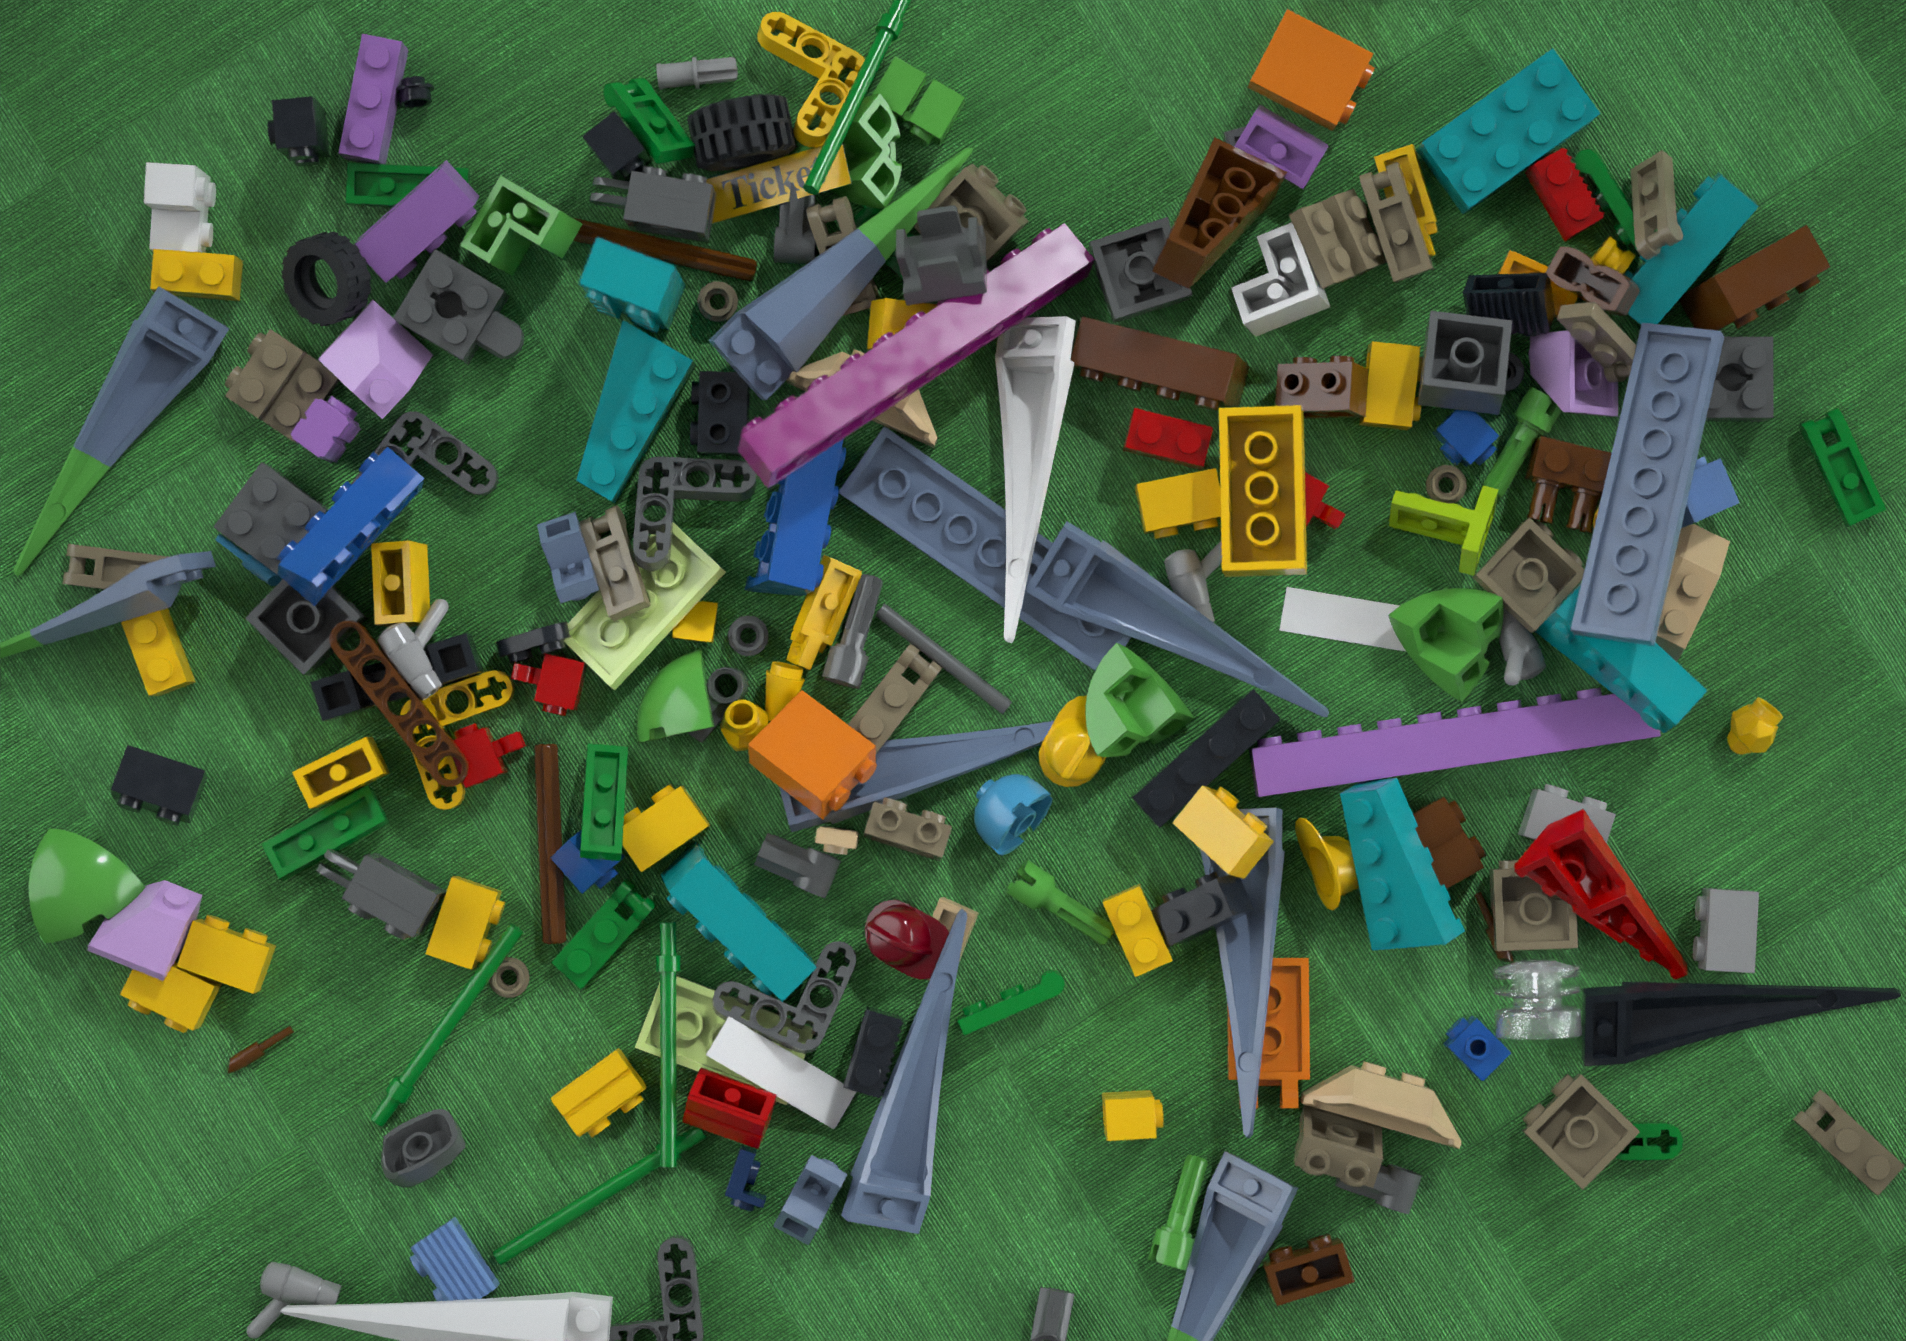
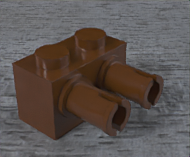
(1568, 466)

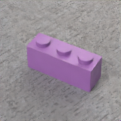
(373, 100)
(418, 222)

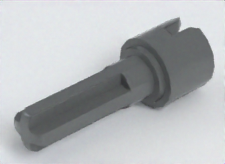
(847, 660)

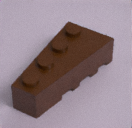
(1159, 364)

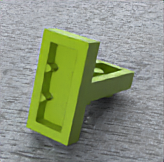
(1447, 522)

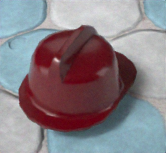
(905, 938)

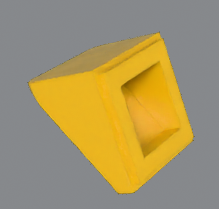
(698, 623)

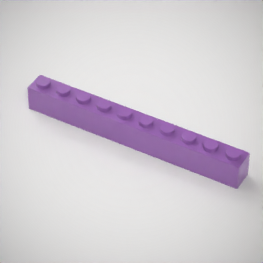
(1444, 742)

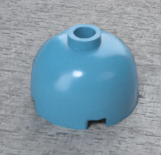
(1008, 810)

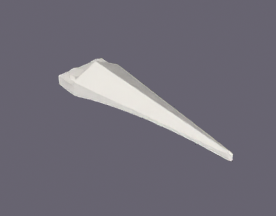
(1033, 392)
(517, 1318)

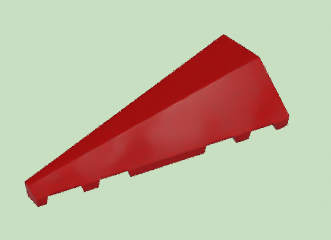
(1582, 870)

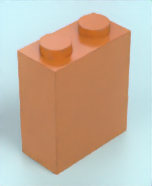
(1312, 71)
(813, 755)

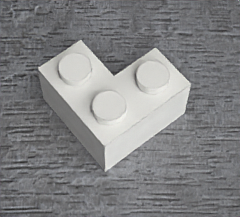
(179, 207)
(1285, 292)

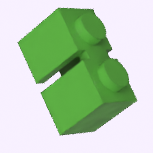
(935, 110)

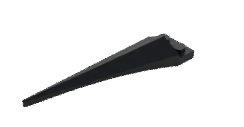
(1655, 1017)

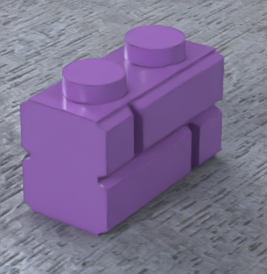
(327, 429)

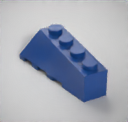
(350, 525)
(798, 527)

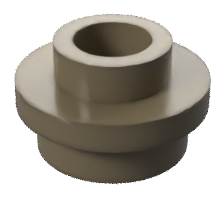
(711, 290)
(1451, 473)
(510, 991)

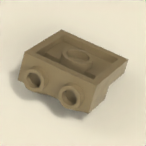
(976, 196)
(1338, 238)
(279, 382)
(1531, 573)
(917, 834)
(1527, 916)
(1579, 1129)
(1338, 1147)

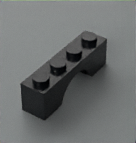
(343, 695)
(1205, 758)

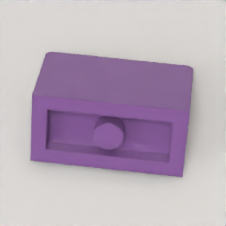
(1282, 145)

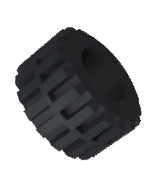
(741, 132)

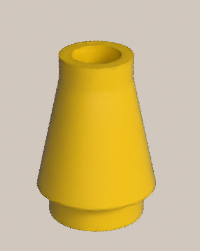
(782, 685)

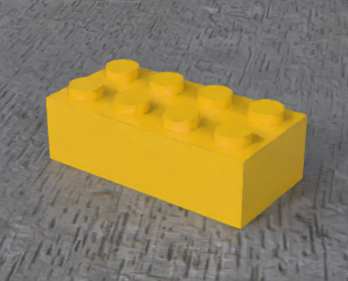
(1262, 491)

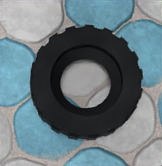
(348, 268)

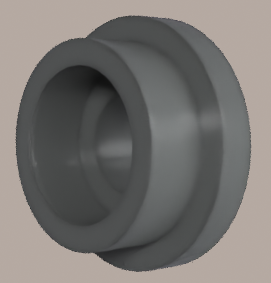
(736, 629)

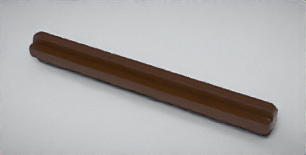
(670, 250)
(549, 842)

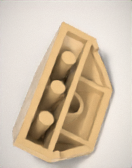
(905, 417)
(1691, 583)
(1385, 1102)

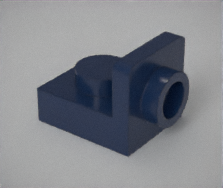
(745, 1172)

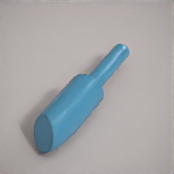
(251, 563)

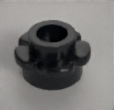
(414, 92)

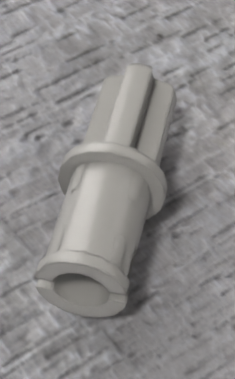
(696, 72)

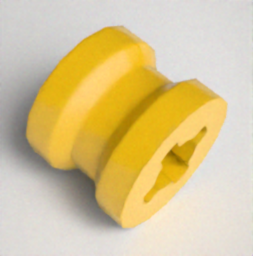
(1613, 257)

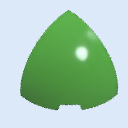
(870, 155)
(1449, 635)
(676, 700)
(1130, 705)
(76, 884)

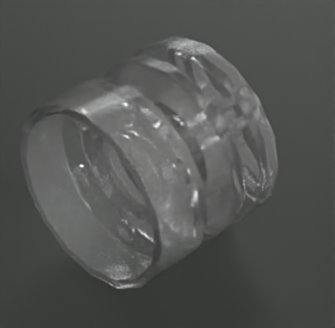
(1537, 1001)

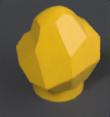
(742, 723)
(1753, 727)

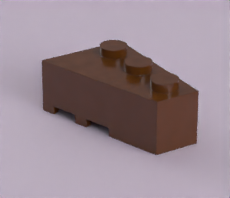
(1756, 282)

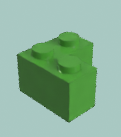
(513, 221)

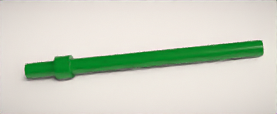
(887, 31)
(668, 964)
(402, 1087)
(593, 1198)

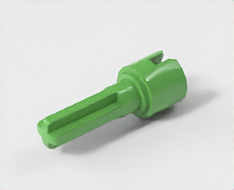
(1534, 417)
(1043, 893)
(1172, 1242)

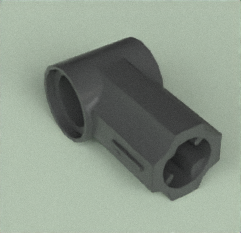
(794, 237)
(719, 702)
(805, 867)
(1393, 1188)
(1052, 1315)

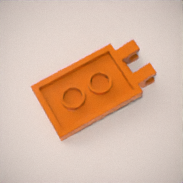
(1286, 1031)

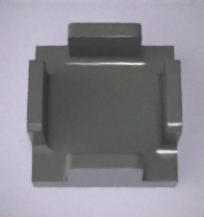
(943, 259)

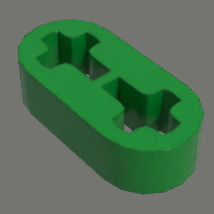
(1652, 1151)

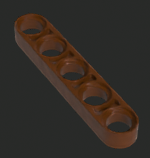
(406, 723)

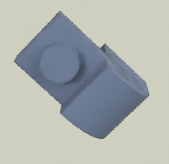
(568, 558)
(810, 1199)

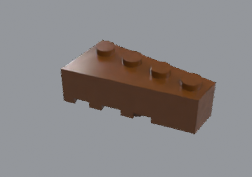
(1219, 207)

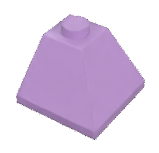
(376, 359)
(1571, 375)
(149, 929)

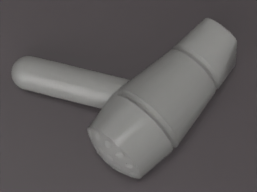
(1189, 575)
(407, 651)
(1519, 651)
(287, 1286)

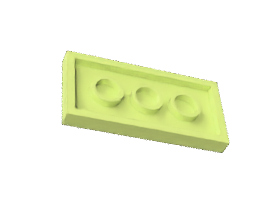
(619, 646)
(699, 1026)

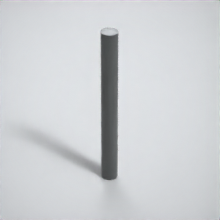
(943, 658)

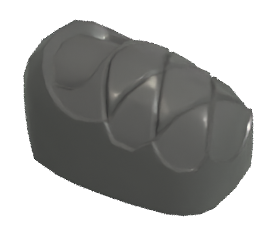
(421, 1148)

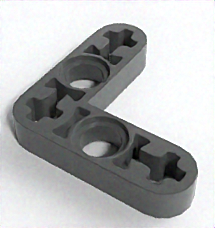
(426, 448)
(674, 486)
(804, 1013)
(665, 1327)

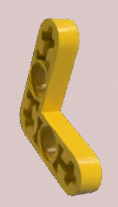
(827, 68)
(438, 707)

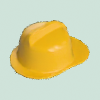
(1066, 750)
(1329, 862)

